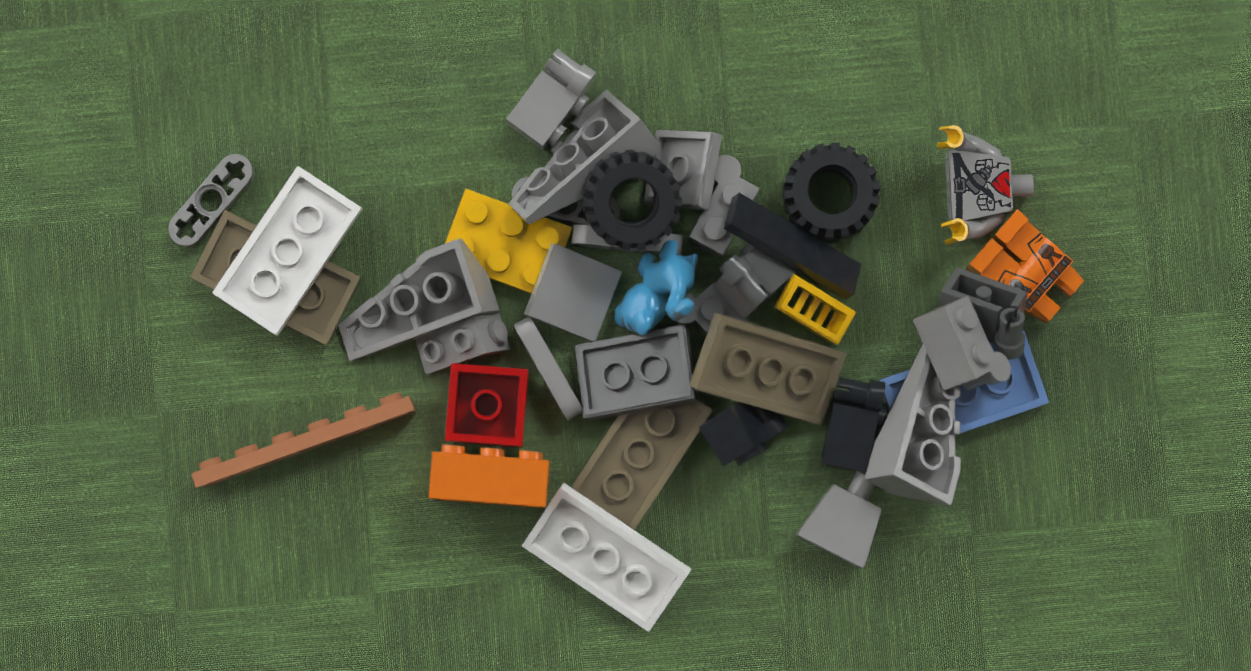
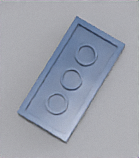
(989, 402)

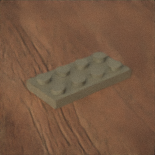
(321, 306)
(767, 369)
(639, 458)

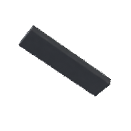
(792, 246)

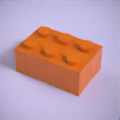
(489, 477)

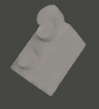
(552, 100)
(709, 229)
(960, 347)

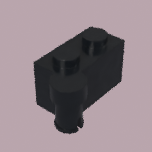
(853, 424)
(741, 432)

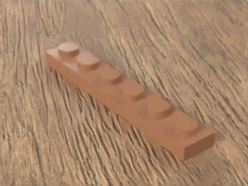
(286, 445)

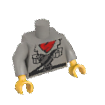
(978, 185)

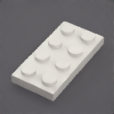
(287, 250)
(606, 557)

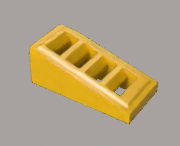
(839, 321)

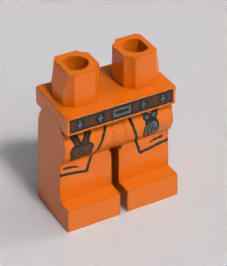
(1036, 269)

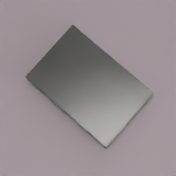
(635, 372)

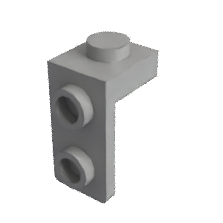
(462, 342)

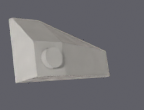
(598, 131)
(430, 295)
(917, 441)

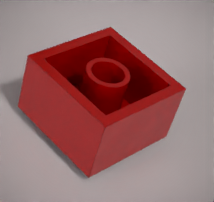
(487, 405)

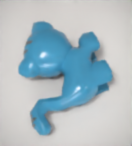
(648, 301)

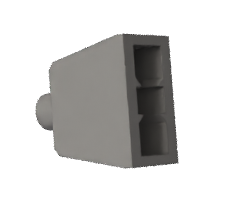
(844, 521)

